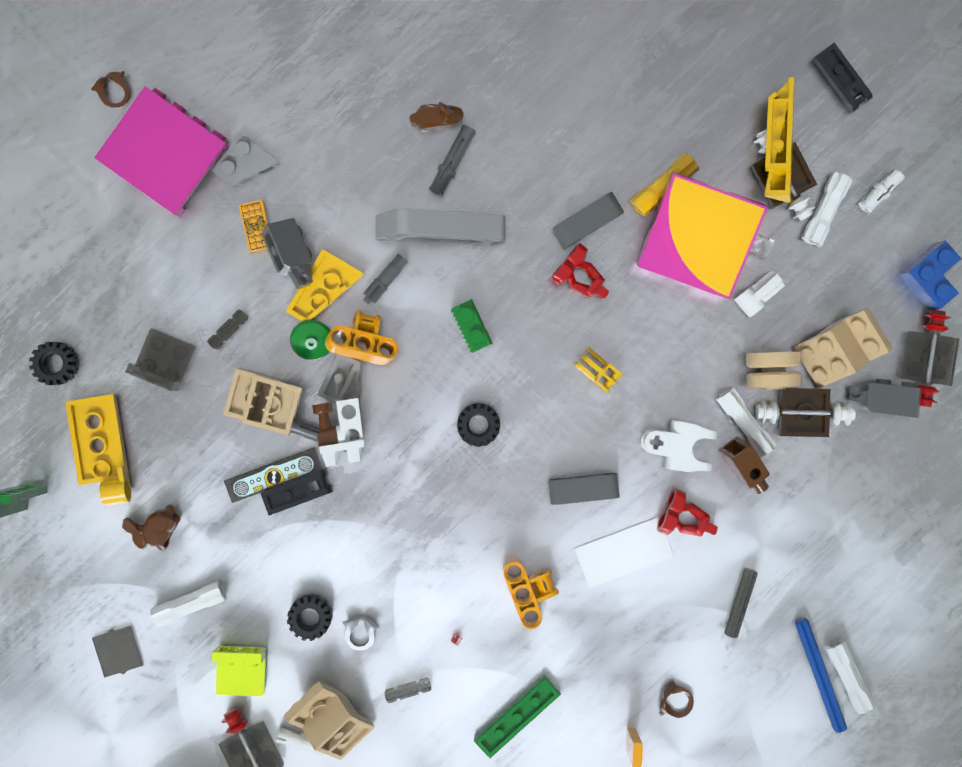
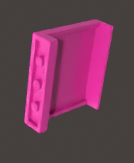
(161, 150)

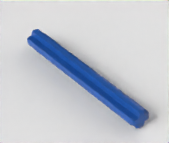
(821, 675)

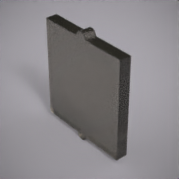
(117, 651)

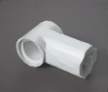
(754, 297)

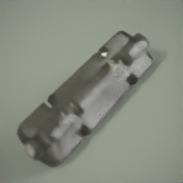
(227, 329)
(407, 690)

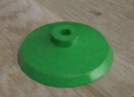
(309, 339)

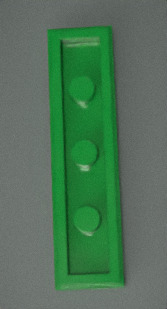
(517, 717)

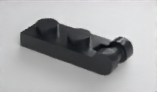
(842, 77)
(295, 492)

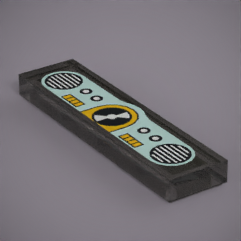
(273, 474)

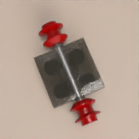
(931, 357)
(248, 746)

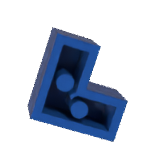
(927, 277)

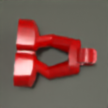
(566, 272)
(670, 517)

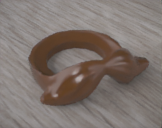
(118, 78)
(666, 709)

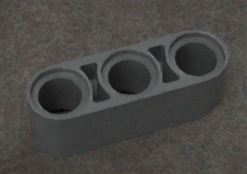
(588, 220)
(583, 488)

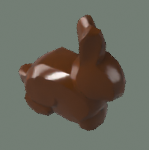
(434, 116)
(156, 530)

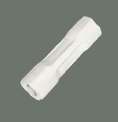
(819, 225)
(756, 436)
(182, 606)
(843, 661)

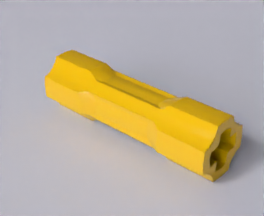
(650, 196)

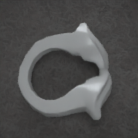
(370, 627)

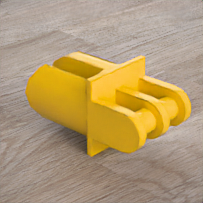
(599, 371)

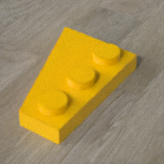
(330, 280)

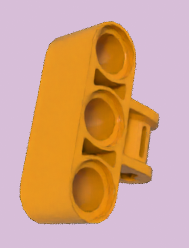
(364, 330)
(536, 589)

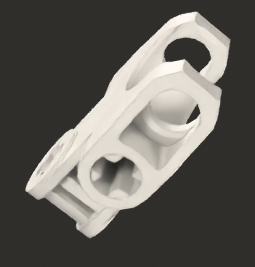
(678, 445)

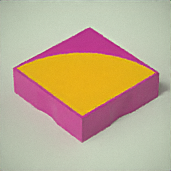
(701, 235)

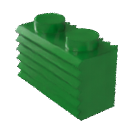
(471, 326)

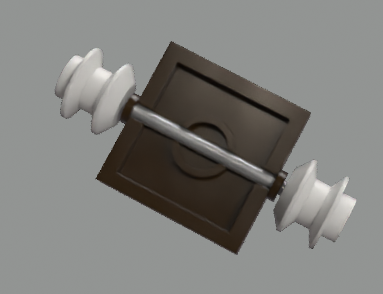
(801, 179)
(805, 412)

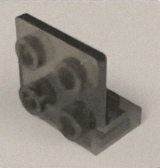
(162, 360)

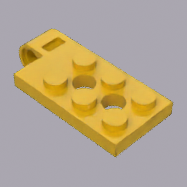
(109, 464)

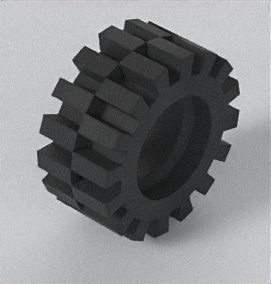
(41, 356)
(478, 439)
(299, 627)

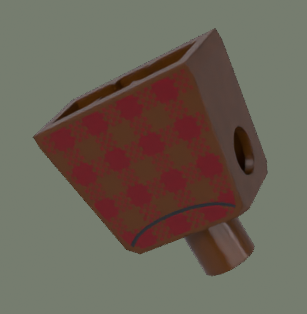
(745, 464)

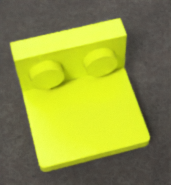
(240, 670)

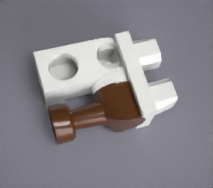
(341, 437)

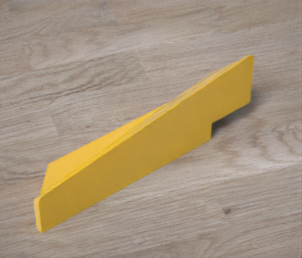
(780, 142)

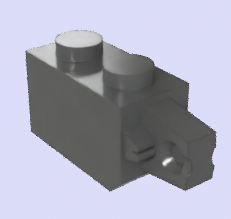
(289, 251)
(888, 398)

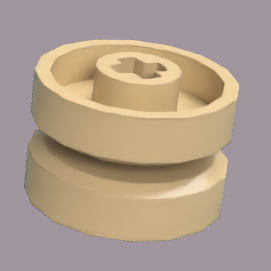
(773, 370)

